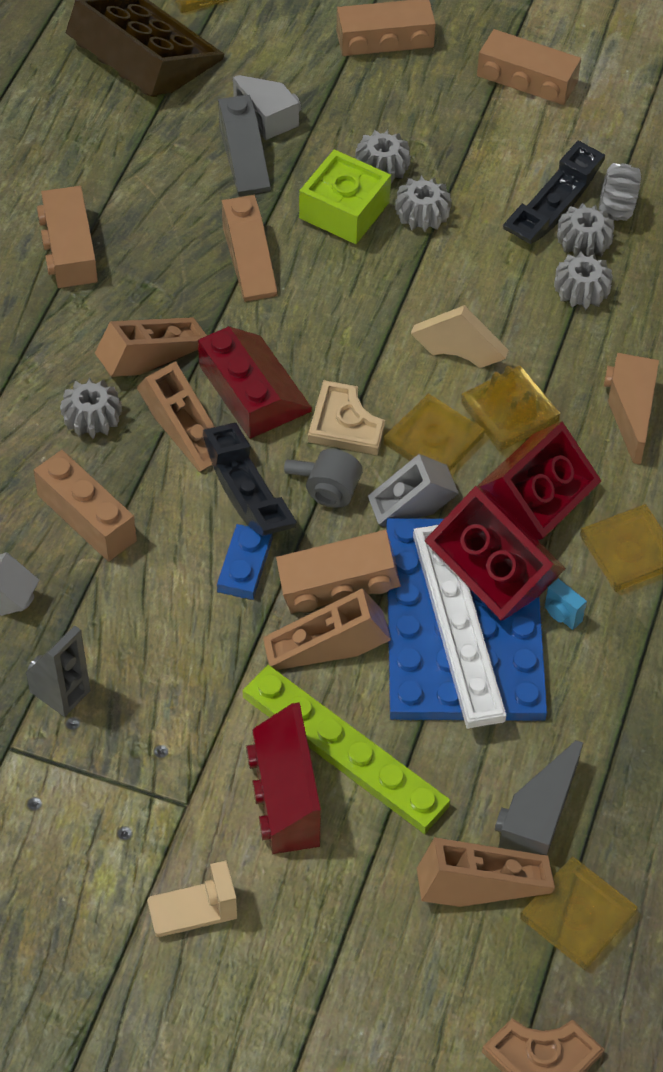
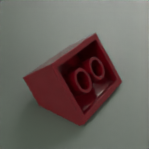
(250, 380)
(543, 479)
(494, 553)
(285, 782)

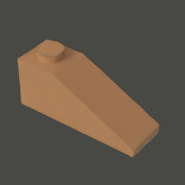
(248, 247)
(143, 345)
(631, 399)
(178, 412)
(329, 634)
(479, 874)

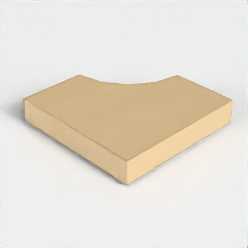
(462, 335)
(343, 422)

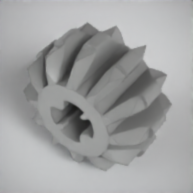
(385, 153)
(620, 191)
(423, 203)
(585, 231)
(583, 280)
(91, 408)

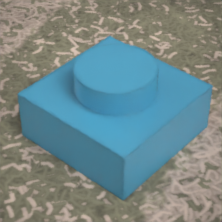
(565, 604)

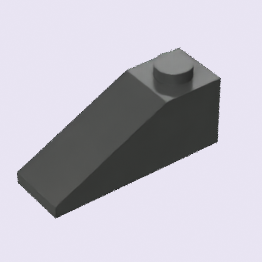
(243, 145)
(61, 673)
(539, 805)

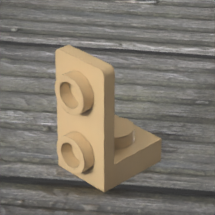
(195, 905)

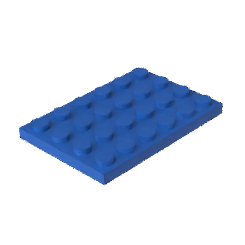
(418, 665)

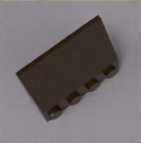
(141, 43)

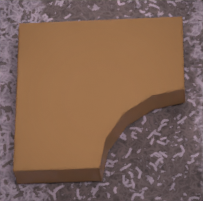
(533, 1050)

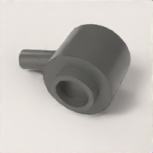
(330, 478)

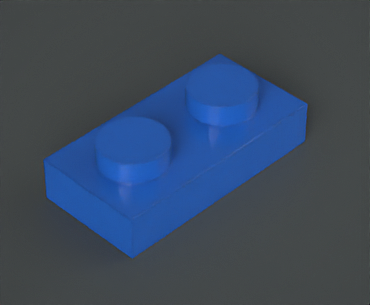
(244, 563)

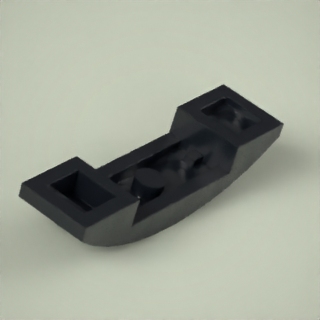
(559, 193)
(243, 483)

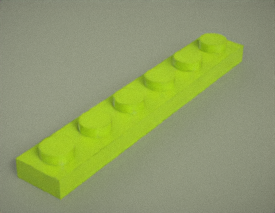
(351, 751)

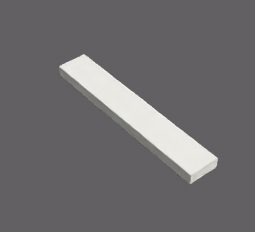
(461, 638)

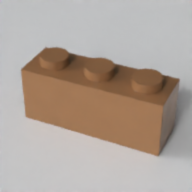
(385, 27)
(528, 66)
(67, 237)
(85, 505)
(337, 570)

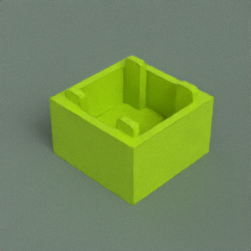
(344, 196)

